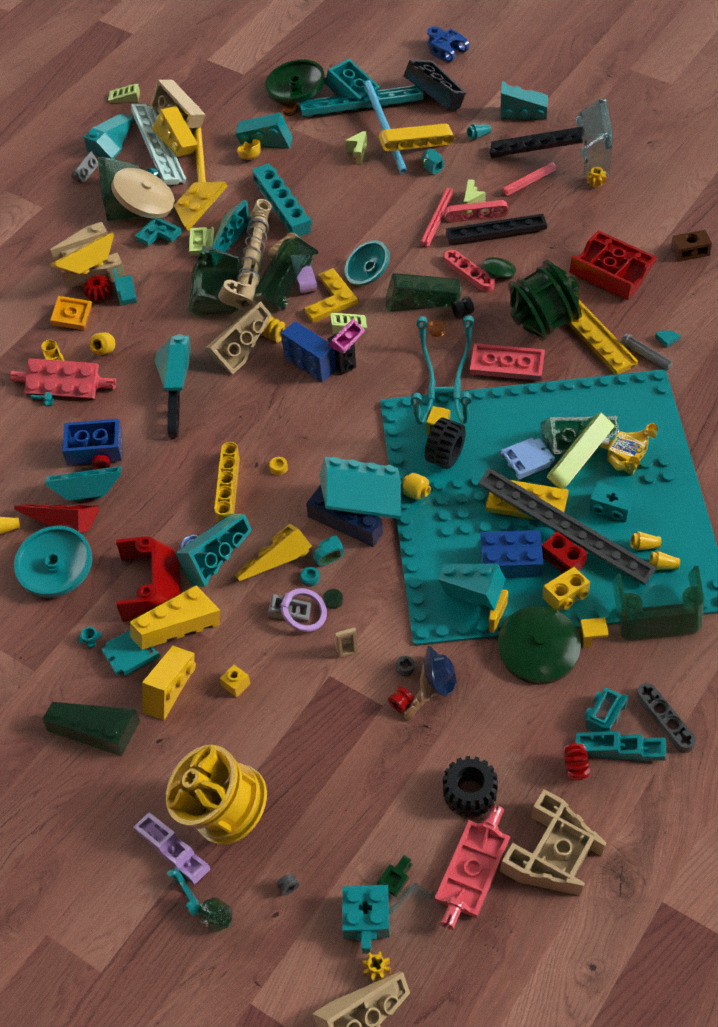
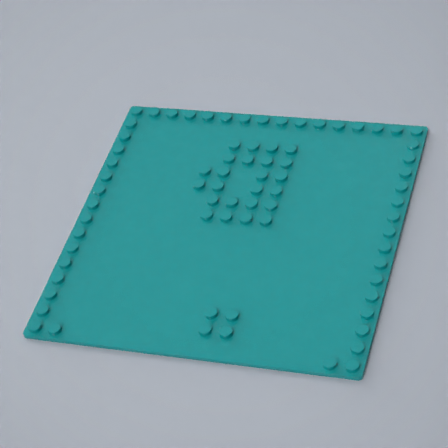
(453, 515)

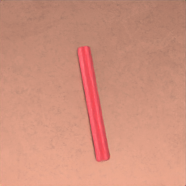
(436, 218)

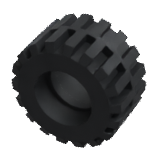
(445, 443)
(470, 771)

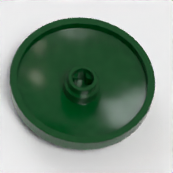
(295, 81)
(539, 645)

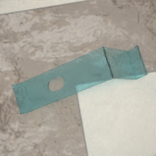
(407, 894)

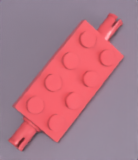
(62, 378)
(472, 868)

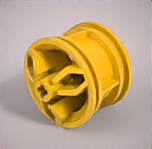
(231, 806)

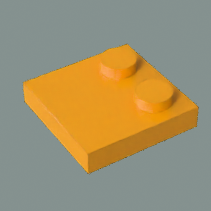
(71, 313)

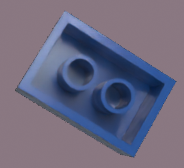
(308, 351)
(92, 438)
(514, 551)

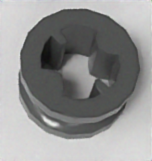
(400, 662)
(288, 884)

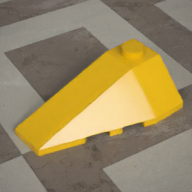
(285, 547)

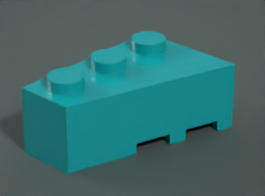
(522, 104)
(268, 129)
(473, 582)

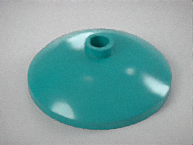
(367, 263)

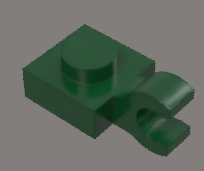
(395, 876)

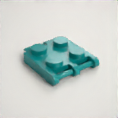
(126, 655)

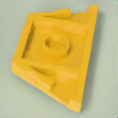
(197, 201)

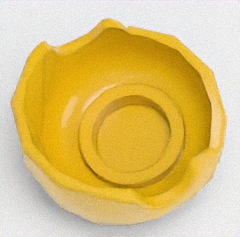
(249, 151)

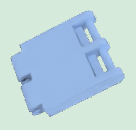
(528, 457)

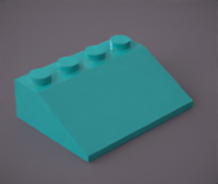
(361, 487)

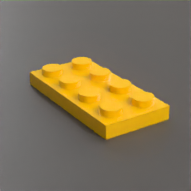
(555, 496)

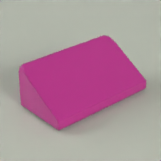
(346, 337)

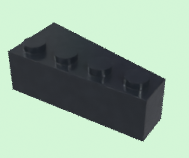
(435, 83)

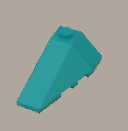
(232, 227)

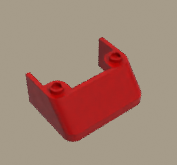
(164, 575)

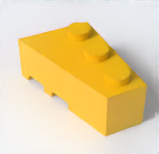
(174, 131)
(166, 682)

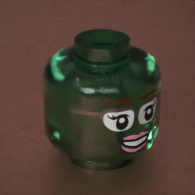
(214, 914)

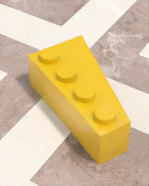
(175, 618)

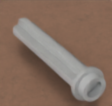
(645, 351)

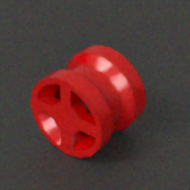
(400, 699)

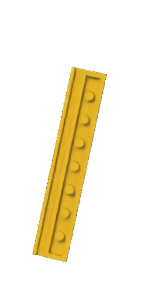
(602, 342)

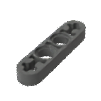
(668, 716)

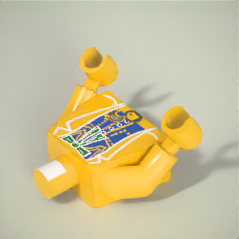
(628, 448)

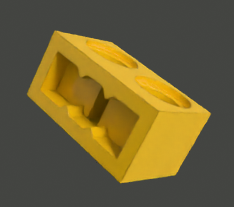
(566, 589)

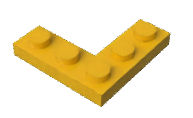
(341, 297)

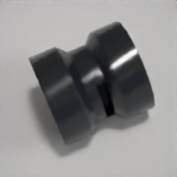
(463, 306)

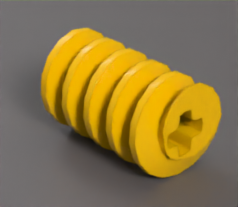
(273, 330)

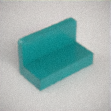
(125, 289)

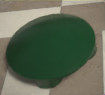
(499, 267)

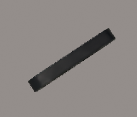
(173, 414)

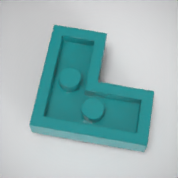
(155, 229)

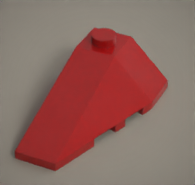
(76, 517)

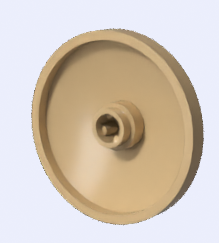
(142, 193)

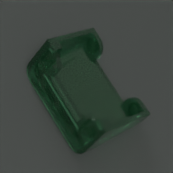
(107, 169)
(207, 278)

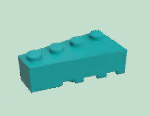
(208, 551)

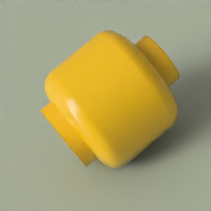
(102, 343)
(415, 486)

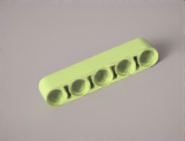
(580, 451)

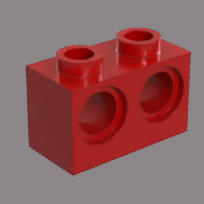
(562, 557)

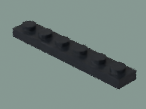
(537, 142)
(496, 228)

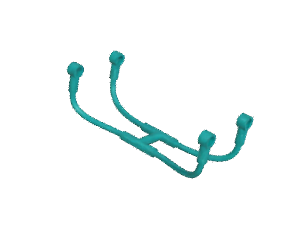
(432, 389)

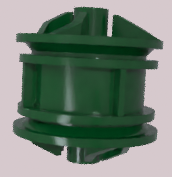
(544, 300)

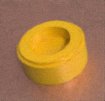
(278, 466)

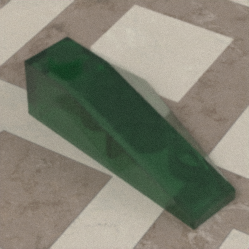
(561, 432)

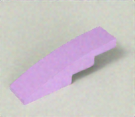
(171, 848)

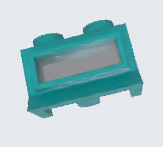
(605, 711)

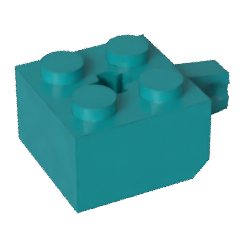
(365, 926)

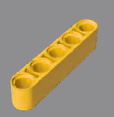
(416, 137)
(227, 481)

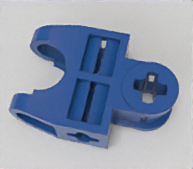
(443, 43)

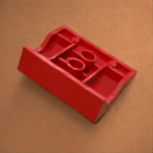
(612, 265)

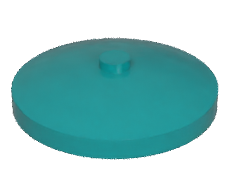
(53, 561)

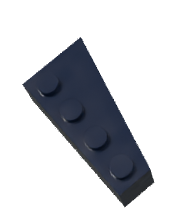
(356, 525)

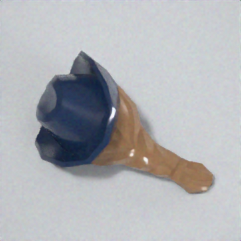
(435, 678)

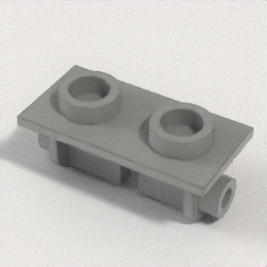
(85, 168)

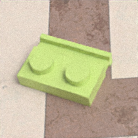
(200, 237)

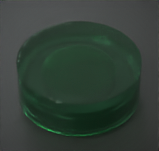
(333, 598)

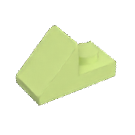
(357, 146)
(473, 195)

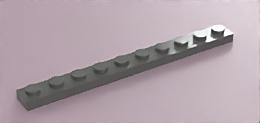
(567, 526)

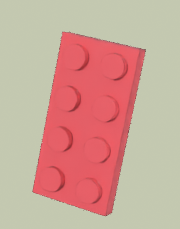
(507, 361)

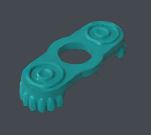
(193, 905)

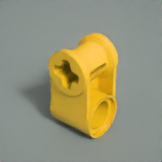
(51, 350)

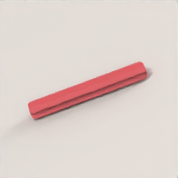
(529, 179)

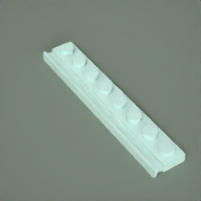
(161, 154)

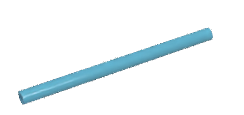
(383, 123)

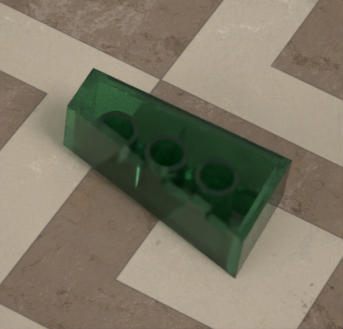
(421, 292)
(93, 725)

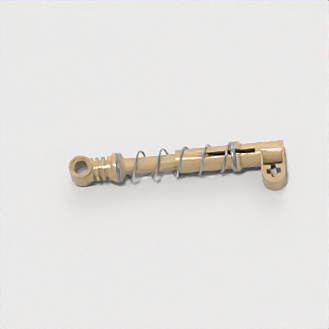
(242, 293)

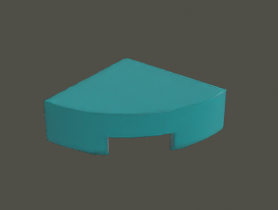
(667, 337)

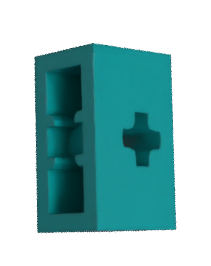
(611, 501)

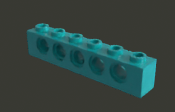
(281, 199)

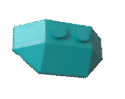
(84, 484)

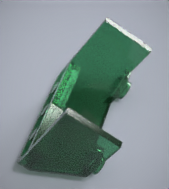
(283, 271)
(659, 621)

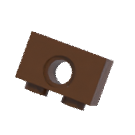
(691, 245)

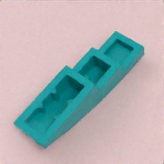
(622, 747)

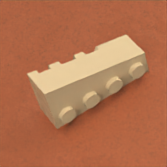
(169, 94)

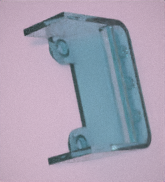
(597, 136)

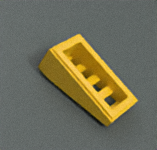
(496, 615)

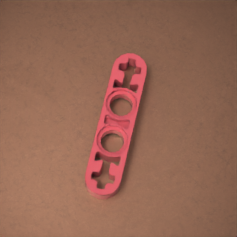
(476, 211)
(482, 282)

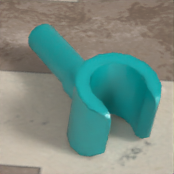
(46, 398)

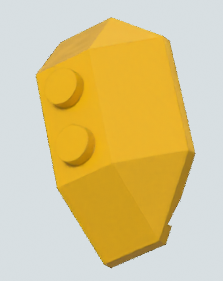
(86, 257)

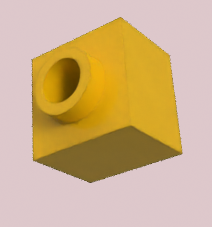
(235, 681)

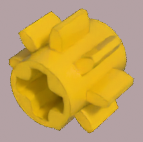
(596, 177)
(378, 960)

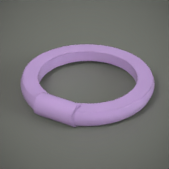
(292, 623)

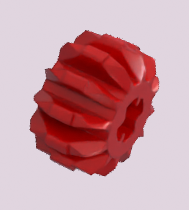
(97, 288)
(576, 761)

